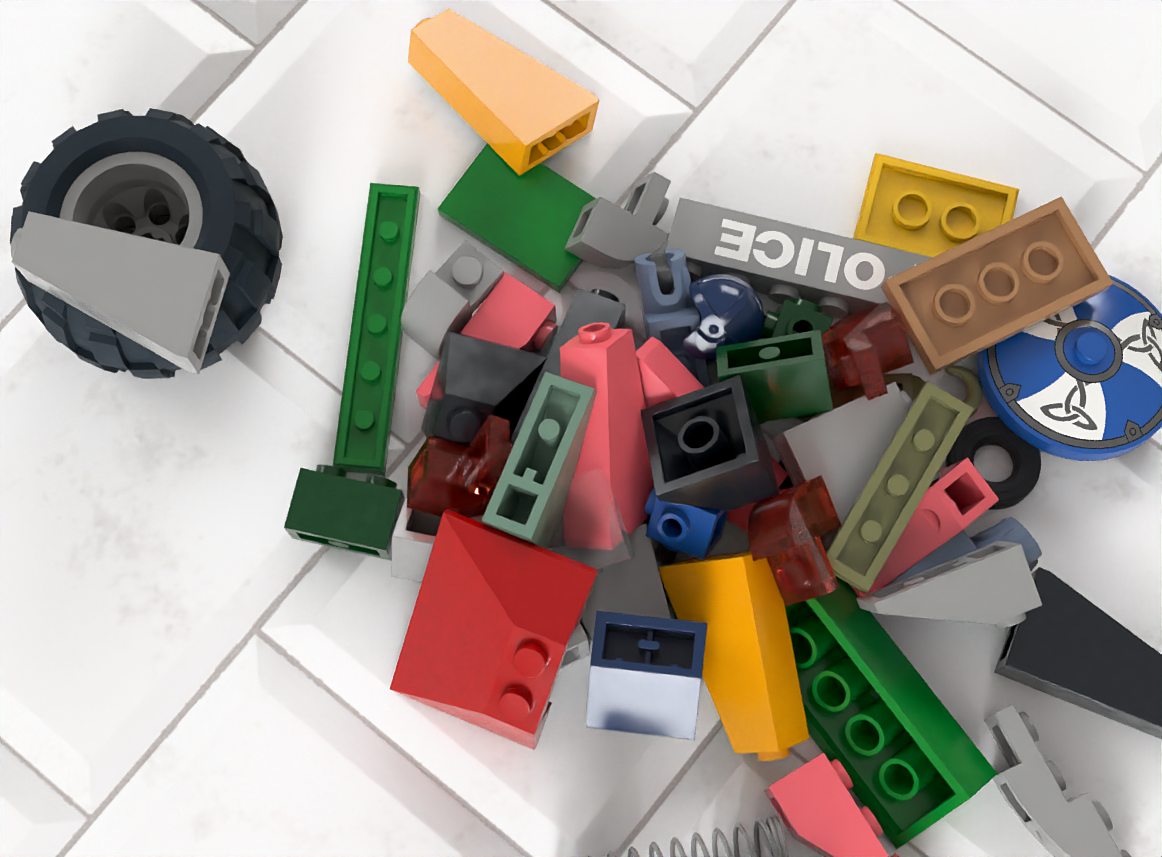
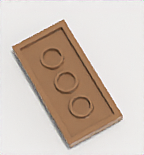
(996, 285)

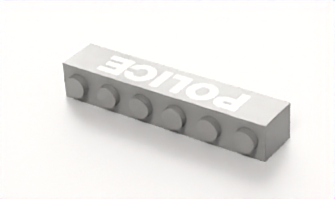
(786, 258)

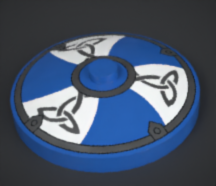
(1082, 379)

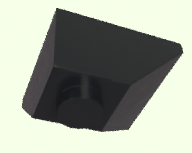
(478, 381)
(709, 449)

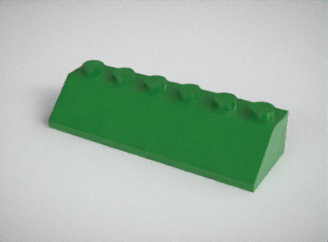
(880, 717)

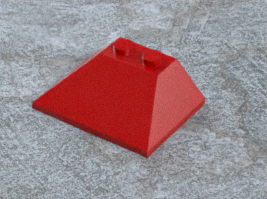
(491, 628)

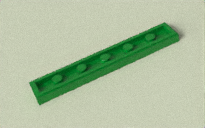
(376, 329)

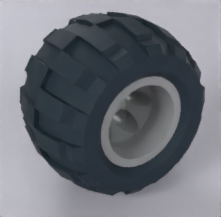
(128, 175)

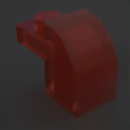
(865, 348)
(457, 475)
(788, 534)

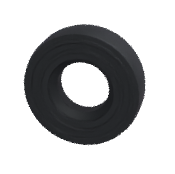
(1024, 456)

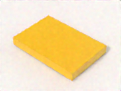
(928, 207)

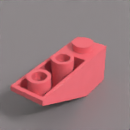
(942, 513)
(823, 813)

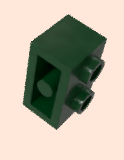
(781, 374)
(344, 511)

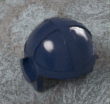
(727, 312)

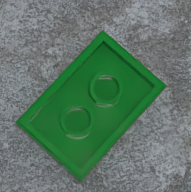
(518, 215)

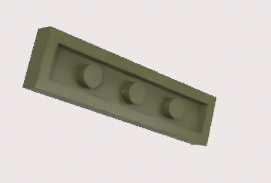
(896, 486)

